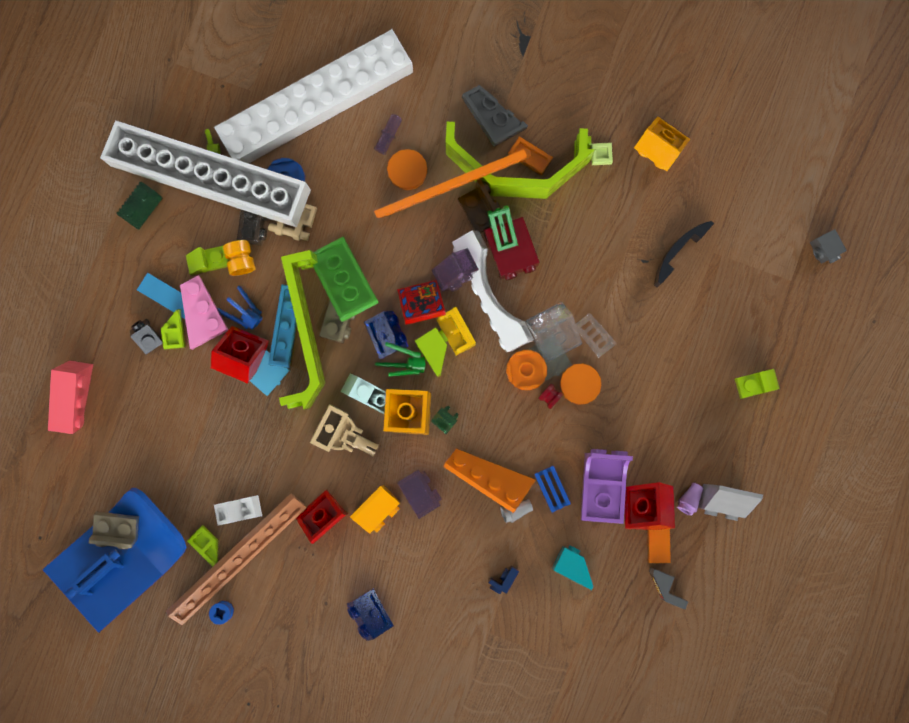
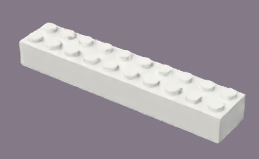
(315, 98)
(206, 173)

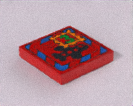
(421, 302)

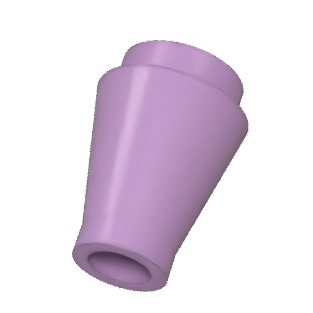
(690, 500)

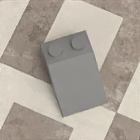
(729, 501)

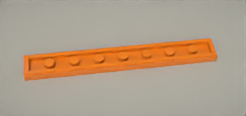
(453, 183)

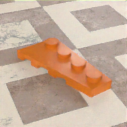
(494, 481)

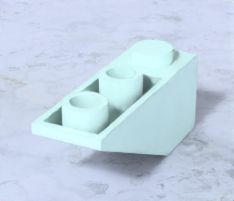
(365, 393)

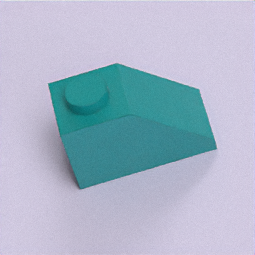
(573, 566)

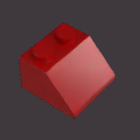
(238, 354)
(649, 507)

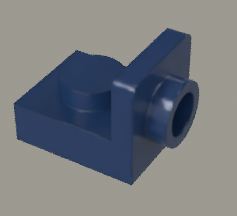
(507, 577)

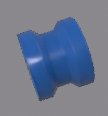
(225, 610)

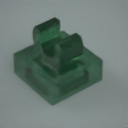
(444, 420)

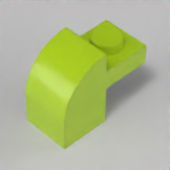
(757, 383)

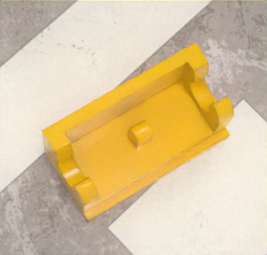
(456, 331)

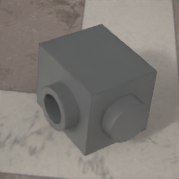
(828, 247)

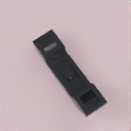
(664, 268)

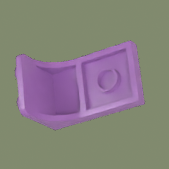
(604, 486)

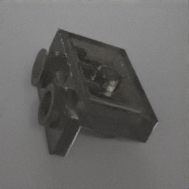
(252, 228)

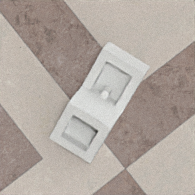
(238, 510)

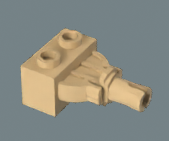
(338, 430)

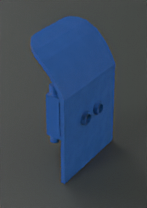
(109, 579)

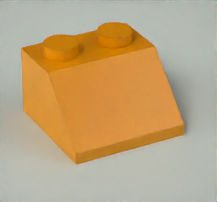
(661, 143)
(407, 411)
(376, 509)

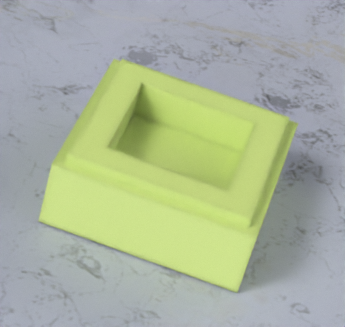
(602, 154)

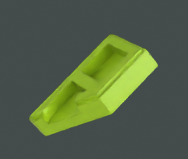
(173, 332)
(205, 544)

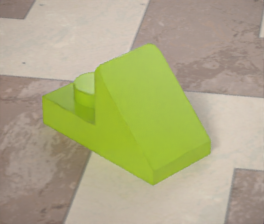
(206, 260)

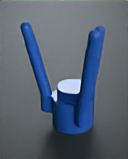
(250, 318)

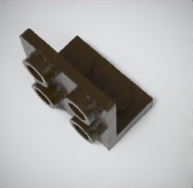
(476, 204)

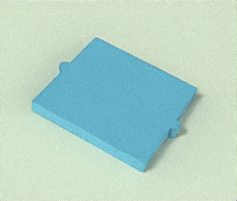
(268, 376)

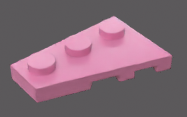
(201, 313)

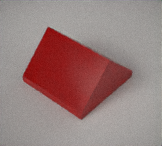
(320, 516)

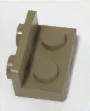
(333, 327)
(114, 530)

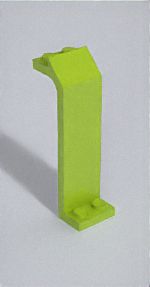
(291, 266)

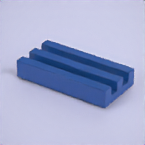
(559, 505)

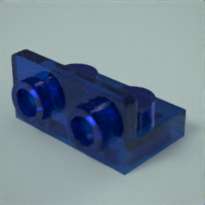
(383, 329)
(369, 615)

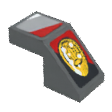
(663, 584)

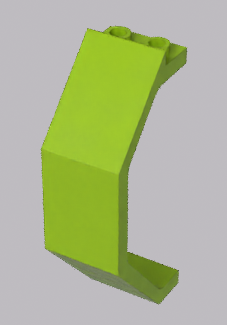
(522, 186)

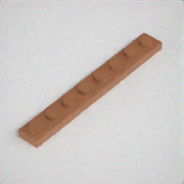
(236, 559)

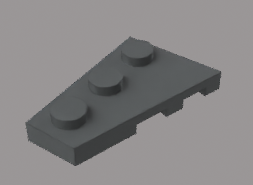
(493, 118)

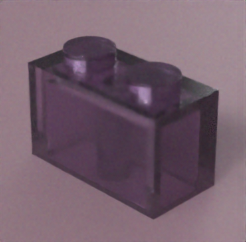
(455, 270)
(419, 493)

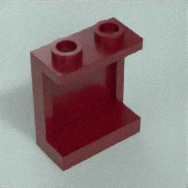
(517, 258)

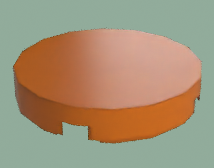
(407, 169)
(526, 370)
(580, 384)

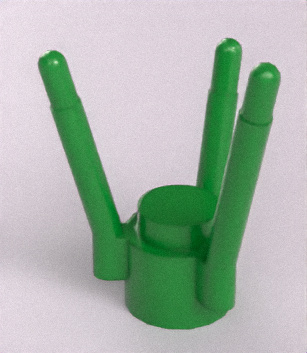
(414, 364)

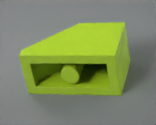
(433, 348)

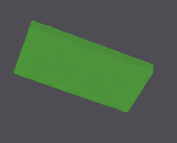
(343, 279)

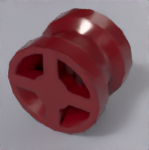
(550, 396)

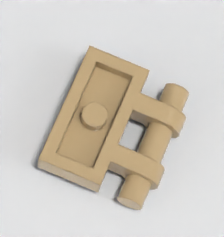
(306, 220)

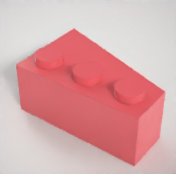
(68, 396)

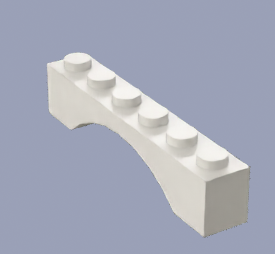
(511, 330)

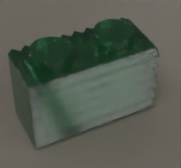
(139, 205)

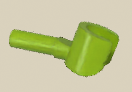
(210, 146)

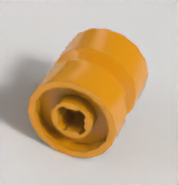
(239, 259)

